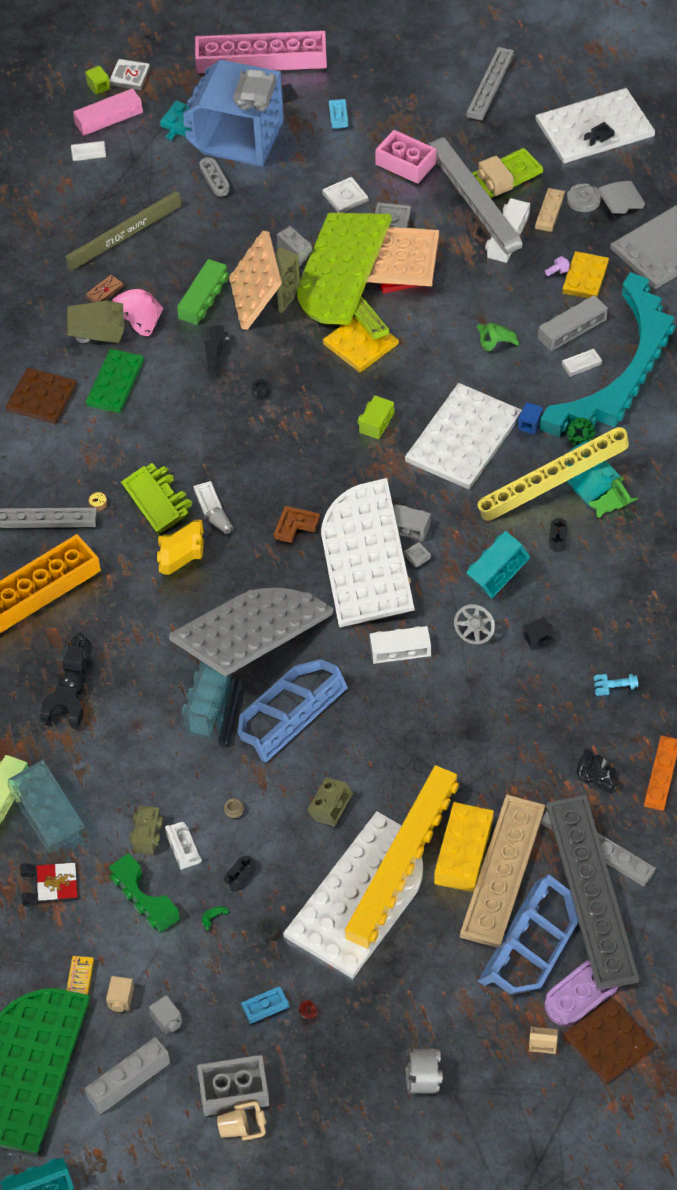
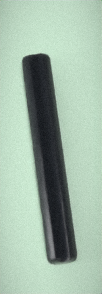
(230, 712)

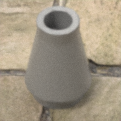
(220, 520)

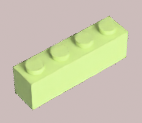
(8, 768)

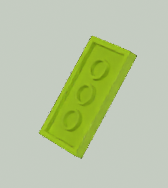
(520, 165)

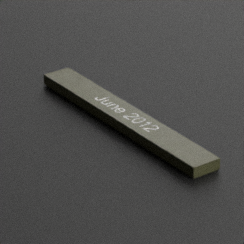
(123, 231)

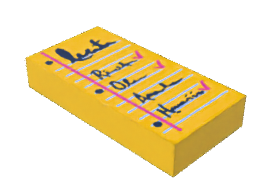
(80, 974)

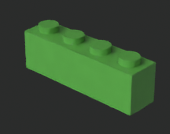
(202, 292)

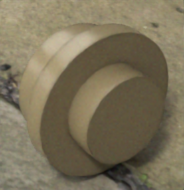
(233, 808)

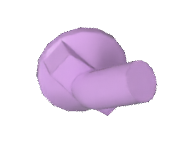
(561, 265)

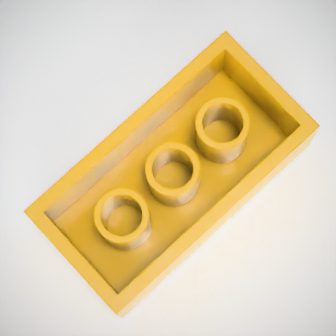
(464, 847)

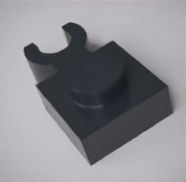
(600, 132)

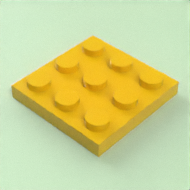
(356, 345)

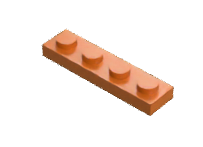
(661, 773)

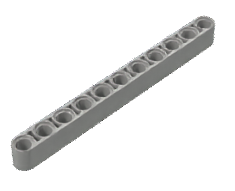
(476, 197)

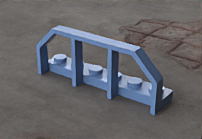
(300, 716)
(519, 925)

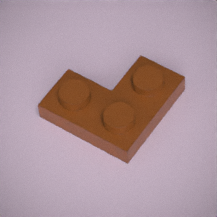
(294, 519)

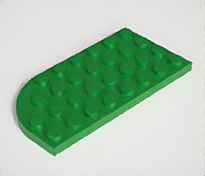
(34, 1056)

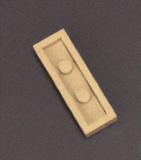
(550, 210)

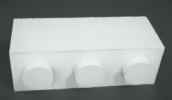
(400, 644)

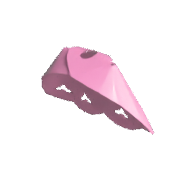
(140, 309)

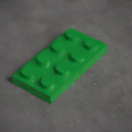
(115, 380)

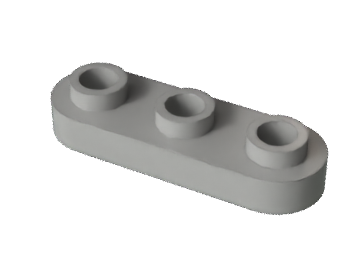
(214, 176)

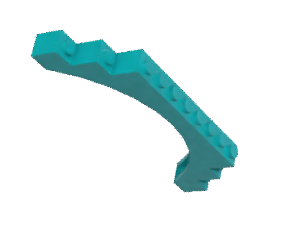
(610, 403)

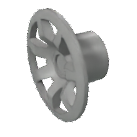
(475, 622)

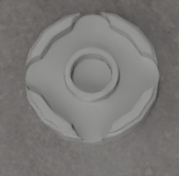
(583, 198)

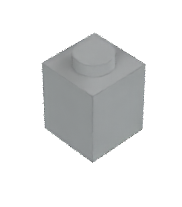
(165, 1015)

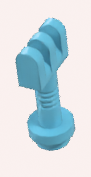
(602, 684)

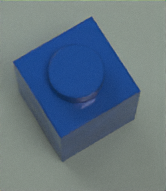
(530, 418)

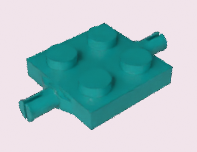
(174, 120)

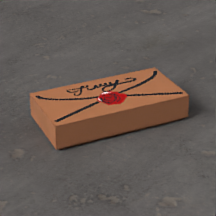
(105, 289)

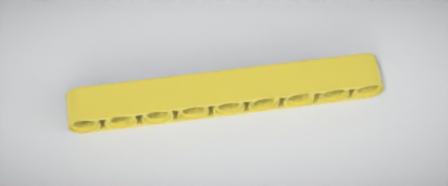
(549, 481)

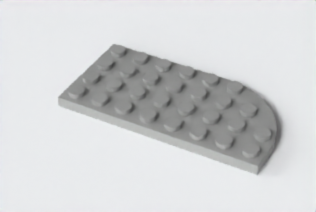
(249, 626)

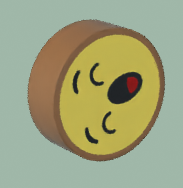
(98, 500)

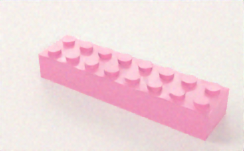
(264, 50)

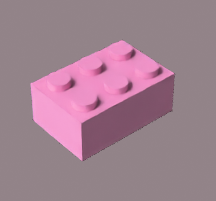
(405, 156)

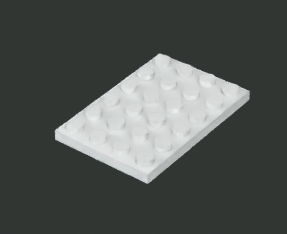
(568, 124)
(463, 436)

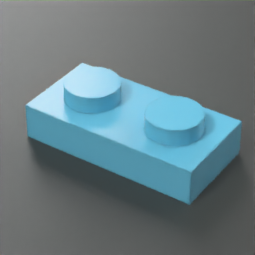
(338, 113)

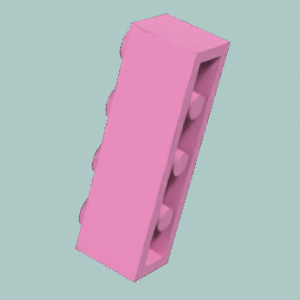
(108, 112)

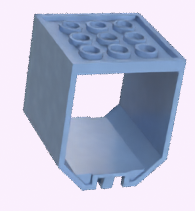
(222, 127)

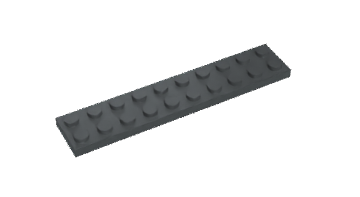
(592, 893)

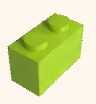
(376, 417)

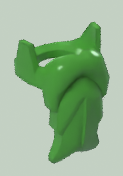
(496, 333)
(613, 499)

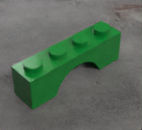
(159, 911)

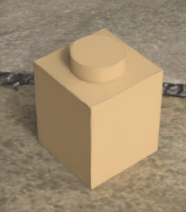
(120, 994)

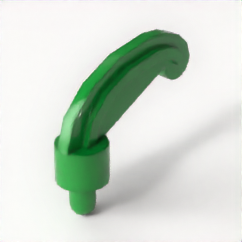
(212, 913)

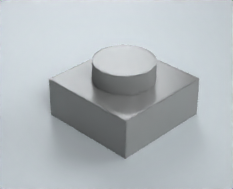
(417, 555)

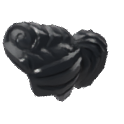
(597, 770)

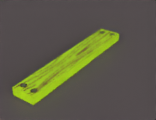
(369, 320)

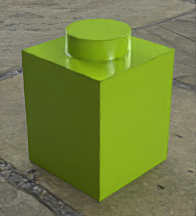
(97, 80)

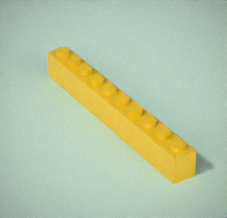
(401, 856)

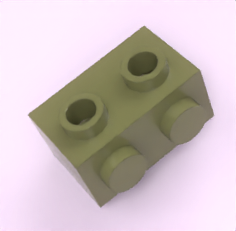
(330, 801)
(146, 830)

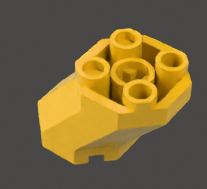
(180, 547)

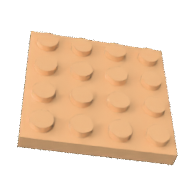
(406, 257)
(255, 280)

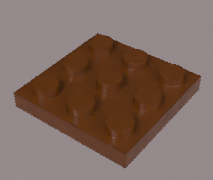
(41, 395)
(608, 1041)

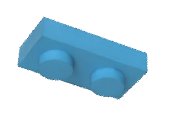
(264, 1004)

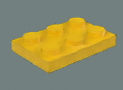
(585, 275)

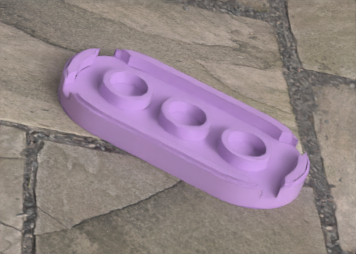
(575, 997)

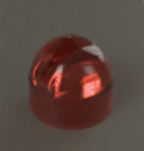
(303, 1009)

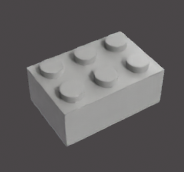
(232, 1083)

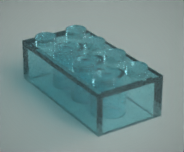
(204, 701)
(46, 806)

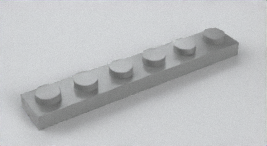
(490, 83)
(47, 517)
(619, 858)

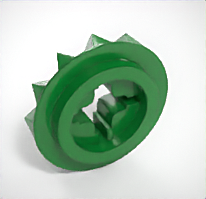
(588, 431)

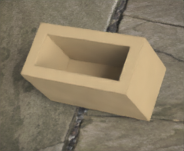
(495, 175)

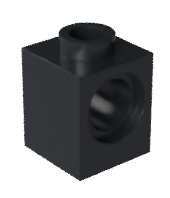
(538, 633)

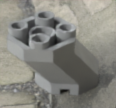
(254, 90)

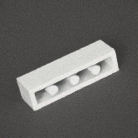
(516, 214)

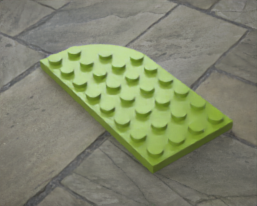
(341, 265)

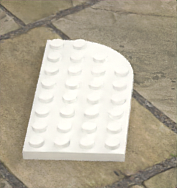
(365, 555)
(324, 917)

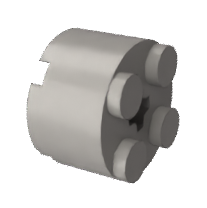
(423, 1071)

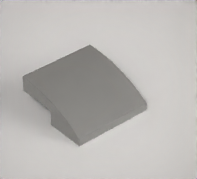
(621, 197)

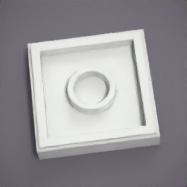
(345, 195)

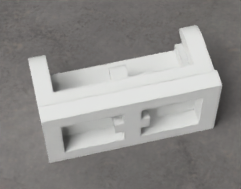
(182, 845)

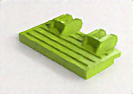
(156, 498)

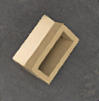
(543, 1040)

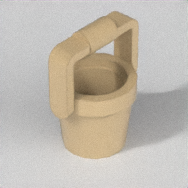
(236, 1122)

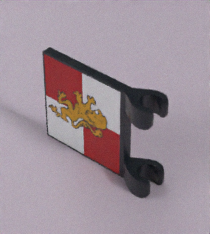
(53, 882)

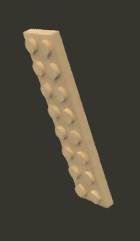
(502, 871)

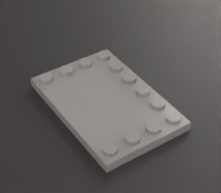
(652, 248)

